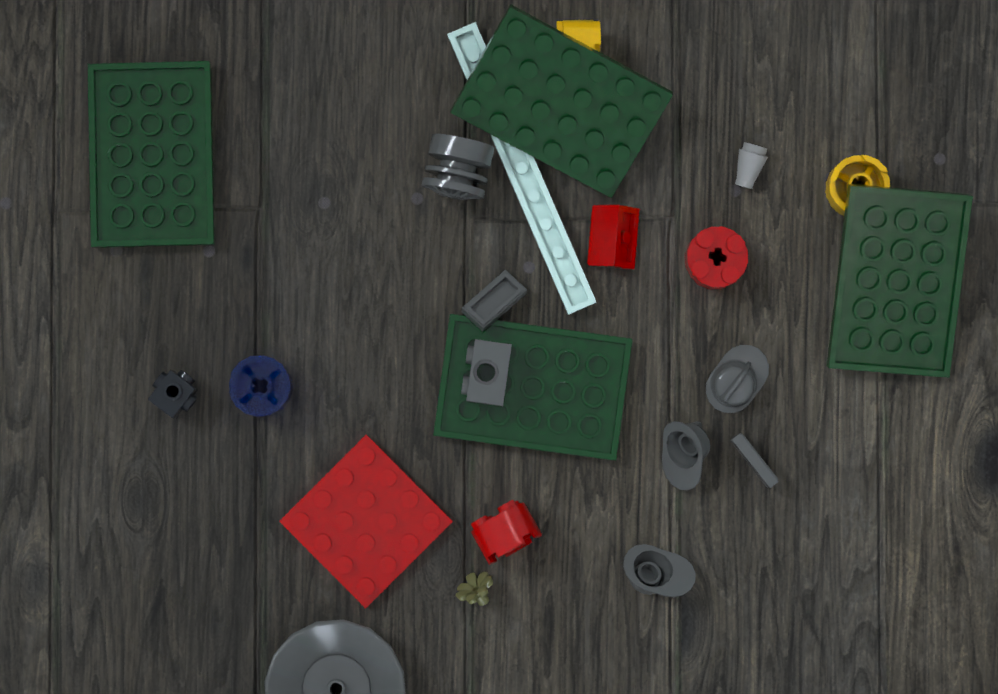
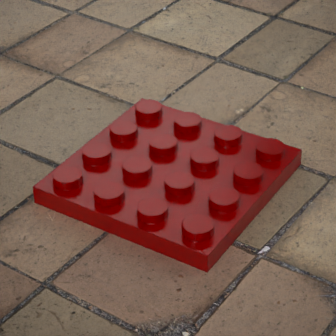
(366, 521)

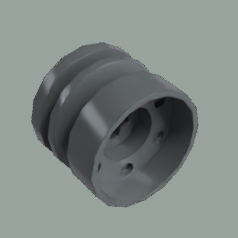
(457, 166)

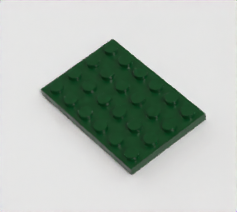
(561, 101)
(151, 154)
(899, 280)
(559, 389)

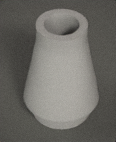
(750, 163)

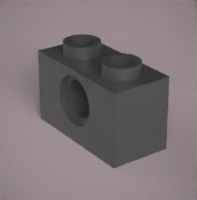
(498, 357)

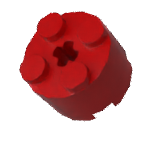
(729, 245)
(505, 532)

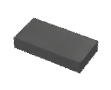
(494, 300)
(754, 460)

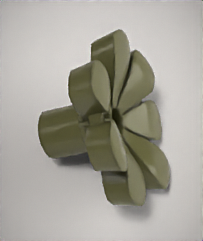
(475, 589)

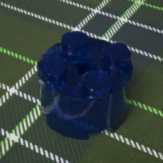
(260, 403)

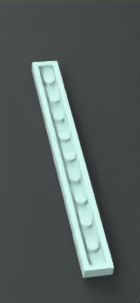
(532, 194)

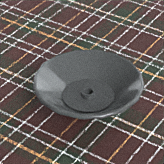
(335, 654)

